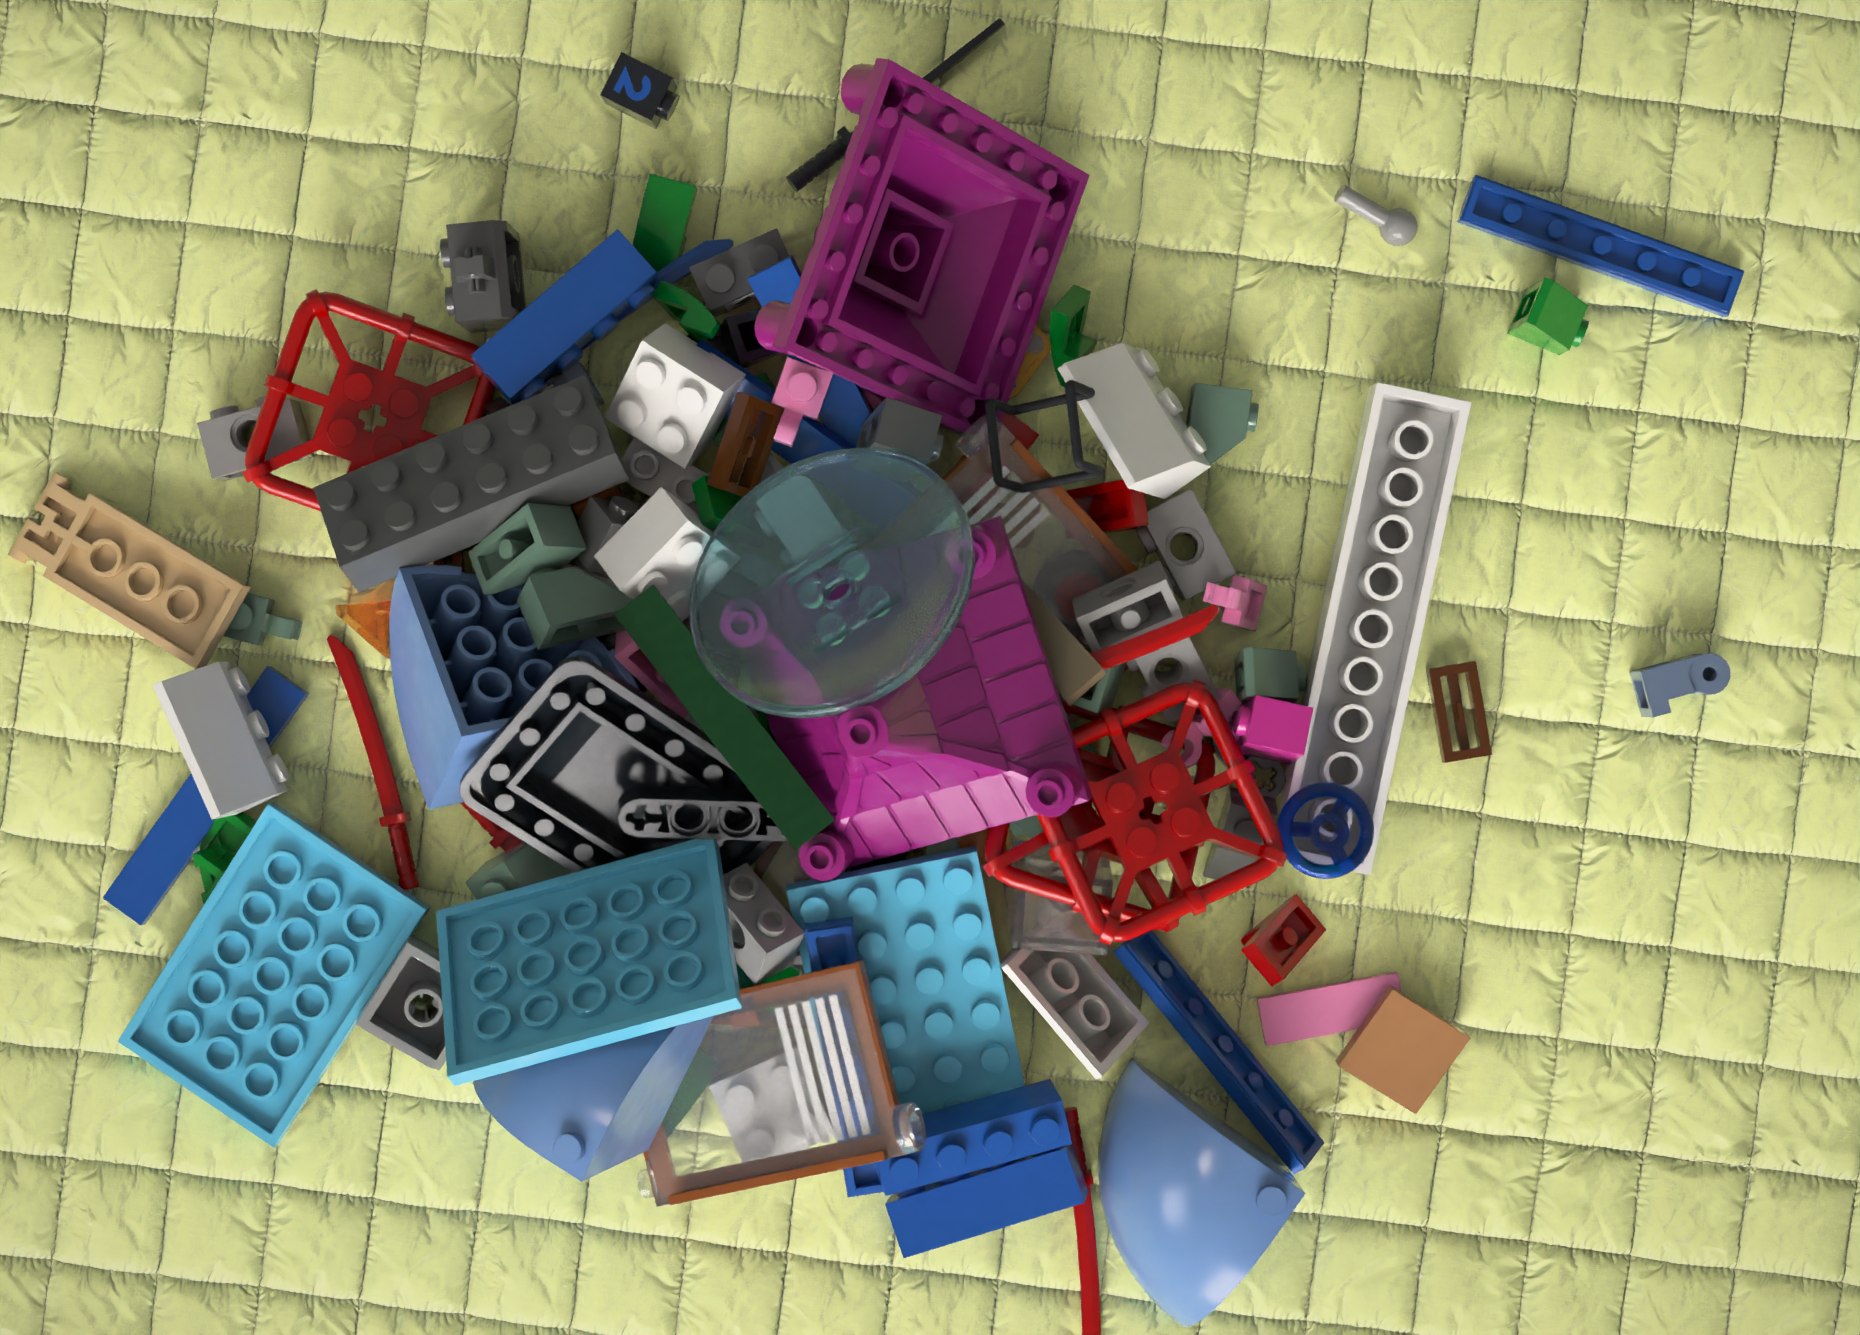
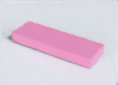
(1321, 1008)

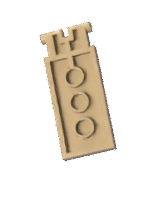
(131, 572)

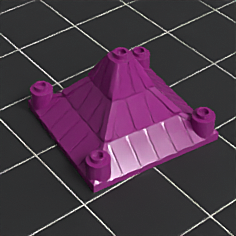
(928, 250)
(954, 746)

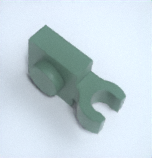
(255, 620)

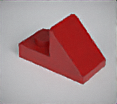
(1112, 505)
(1282, 939)

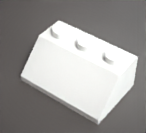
(1138, 420)
(222, 738)
(1077, 1003)

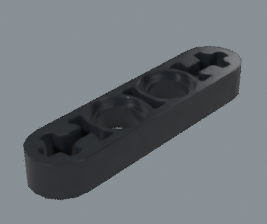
(709, 825)

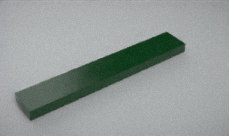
(724, 719)

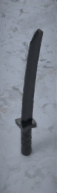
(836, 150)

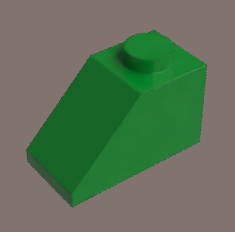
(1550, 317)

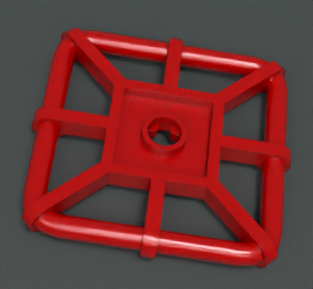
(353, 389)
(1083, 819)
(1183, 823)

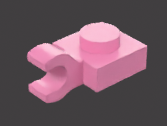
(801, 394)
(1239, 601)
(1193, 747)

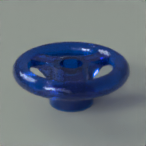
(1334, 846)

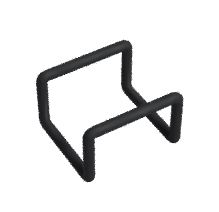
(1074, 392)

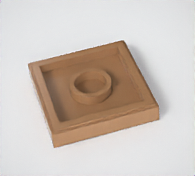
(1402, 1049)

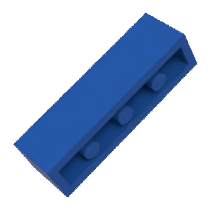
(566, 318)
(981, 1136)
(986, 1200)

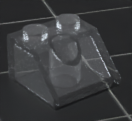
(1047, 923)

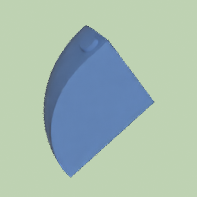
(464, 669)
(595, 1103)
(1186, 1195)

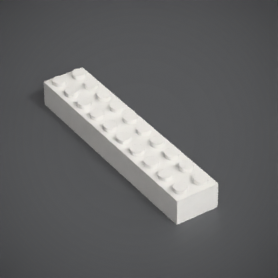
(1376, 603)

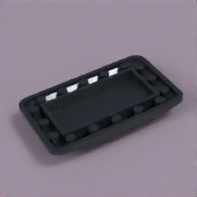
(573, 754)

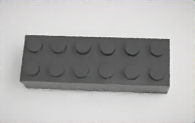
(469, 483)

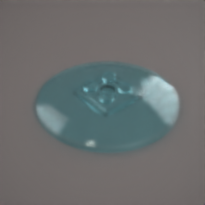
(822, 523)

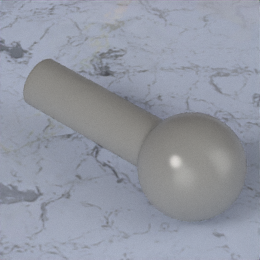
(1395, 225)

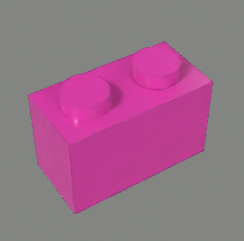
(1272, 729)

